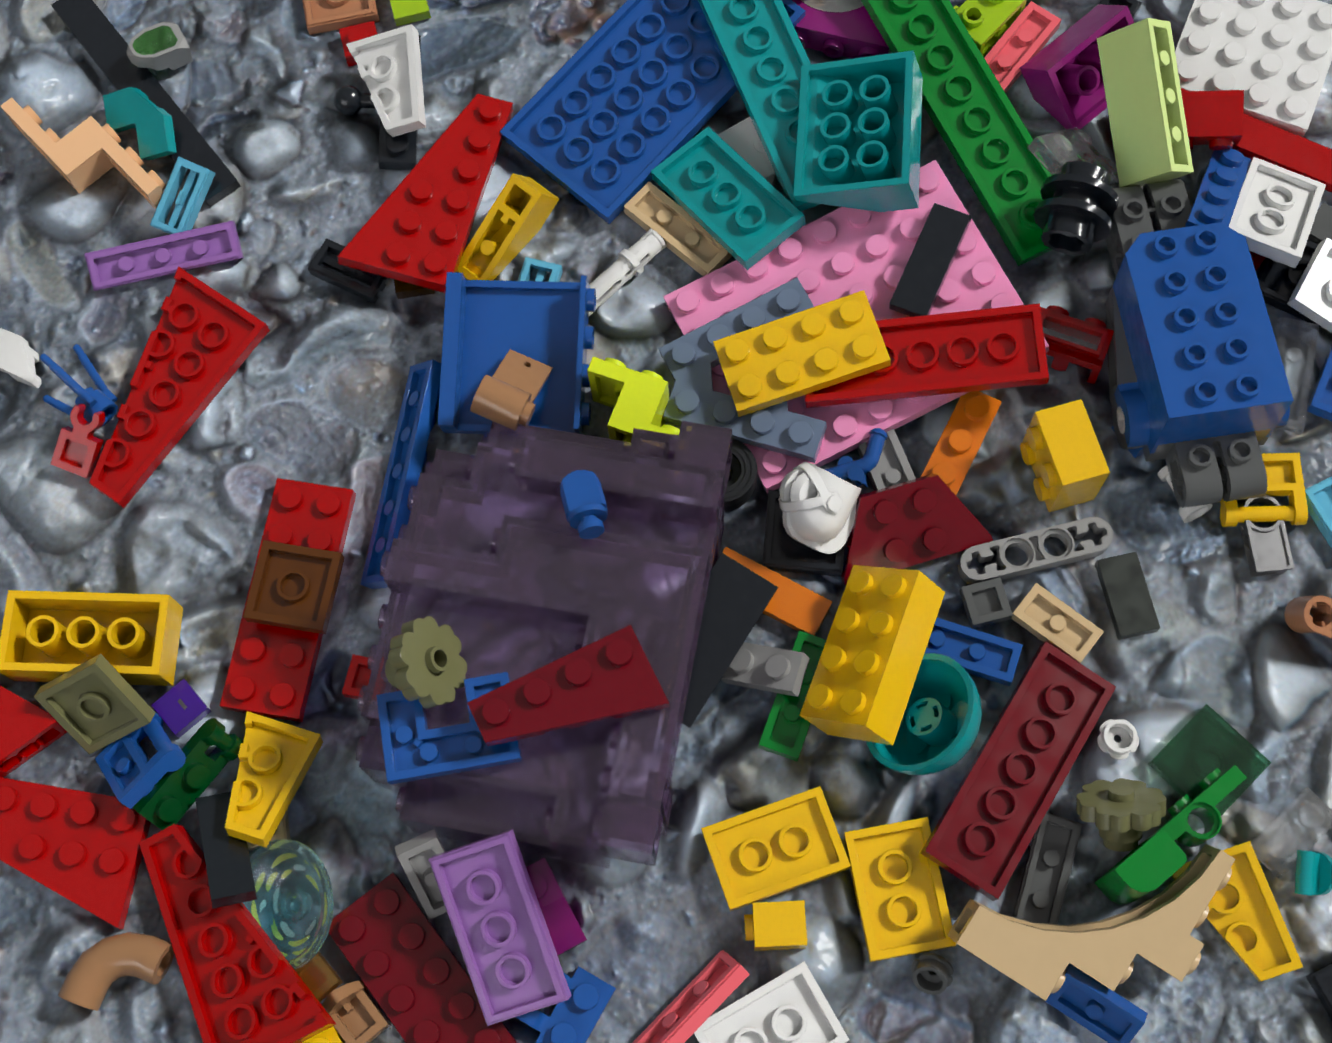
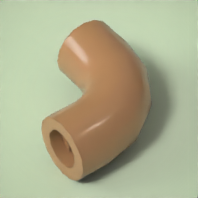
(113, 958)

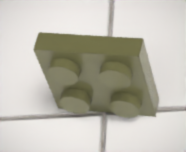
(94, 704)

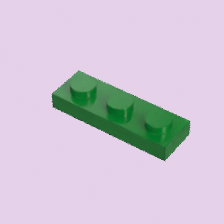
(785, 729)

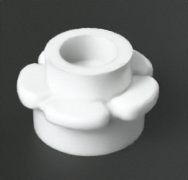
(1128, 735)

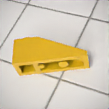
(507, 228)

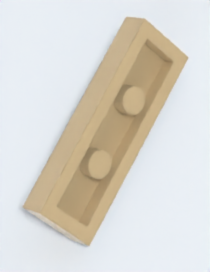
(678, 229)

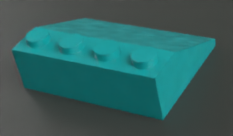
(860, 133)

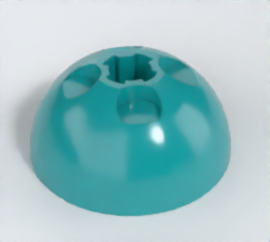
(937, 722)

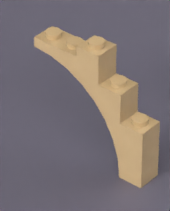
(1103, 949)

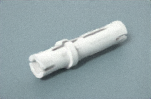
(628, 264)

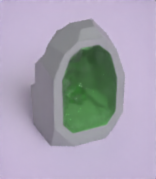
(159, 47)

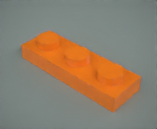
(962, 438)

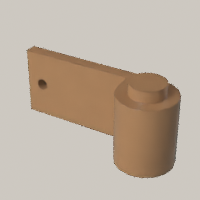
(511, 391)

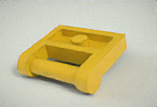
(1283, 479)

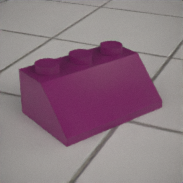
(1068, 71)

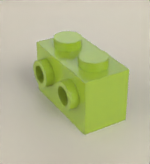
(988, 20)

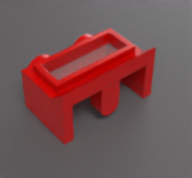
(1075, 340)

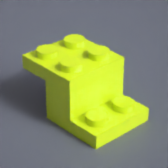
(636, 397)

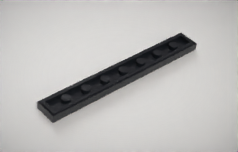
(109, 53)

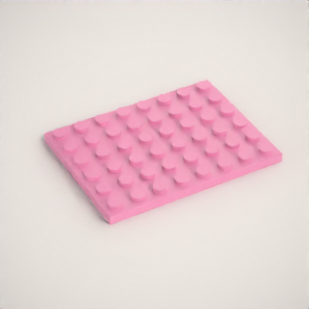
(832, 260)

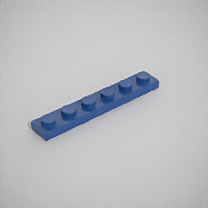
(404, 464)

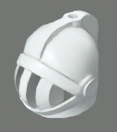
(818, 507)

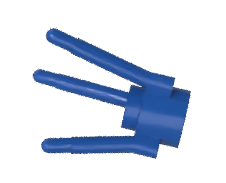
(95, 400)

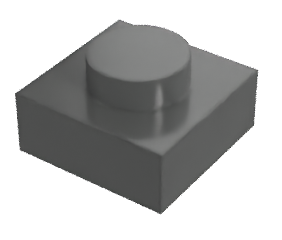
(985, 603)

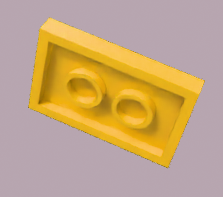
(775, 848)
(898, 890)

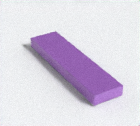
(163, 255)

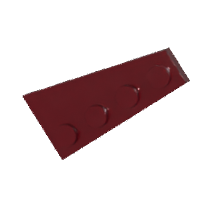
(583, 687)

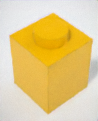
(777, 925)

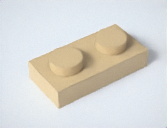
(1056, 623)

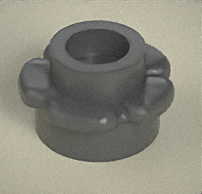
(931, 973)

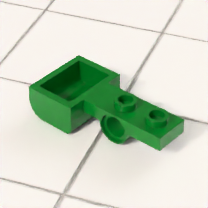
(1159, 854)

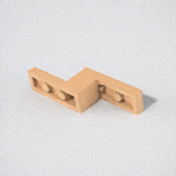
(85, 152)

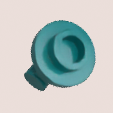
(1313, 873)

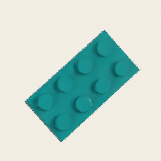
(728, 197)

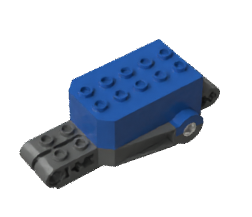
(1190, 348)

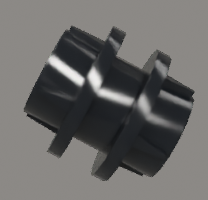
(1076, 208)

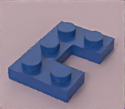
(421, 753)

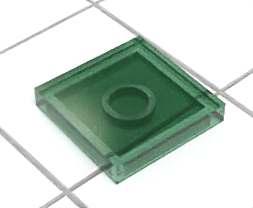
(1203, 746)

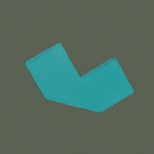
(153, 125)

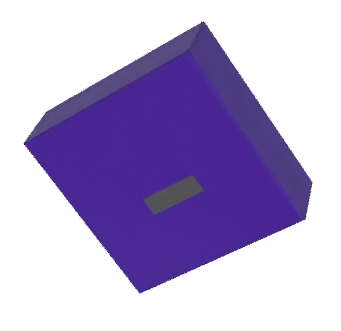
(181, 708)

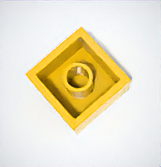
(1064, 456)

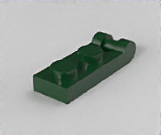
(178, 789)

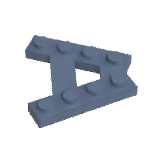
(693, 394)

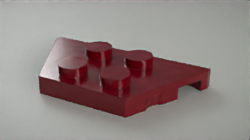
(911, 526)

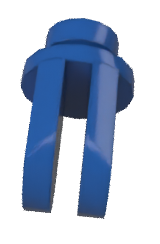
(584, 503)

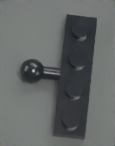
(394, 152)

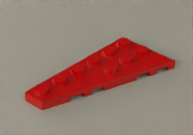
(432, 211)
(179, 374)
(73, 844)
(228, 963)

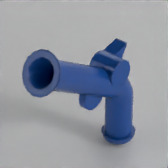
(857, 469)

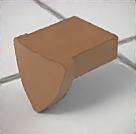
(355, 1013)

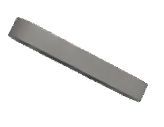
(1034, 548)

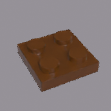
(294, 587)

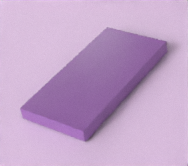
(500, 927)

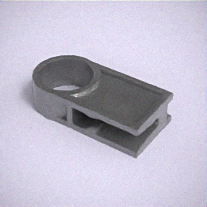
(1266, 548)

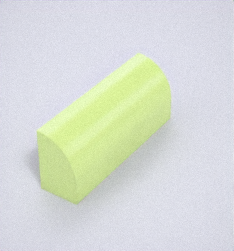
(1145, 103)

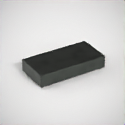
(1127, 595)

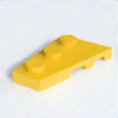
(268, 776)
(1250, 917)

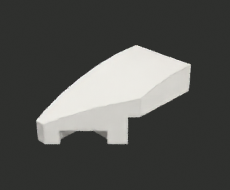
(18, 358)

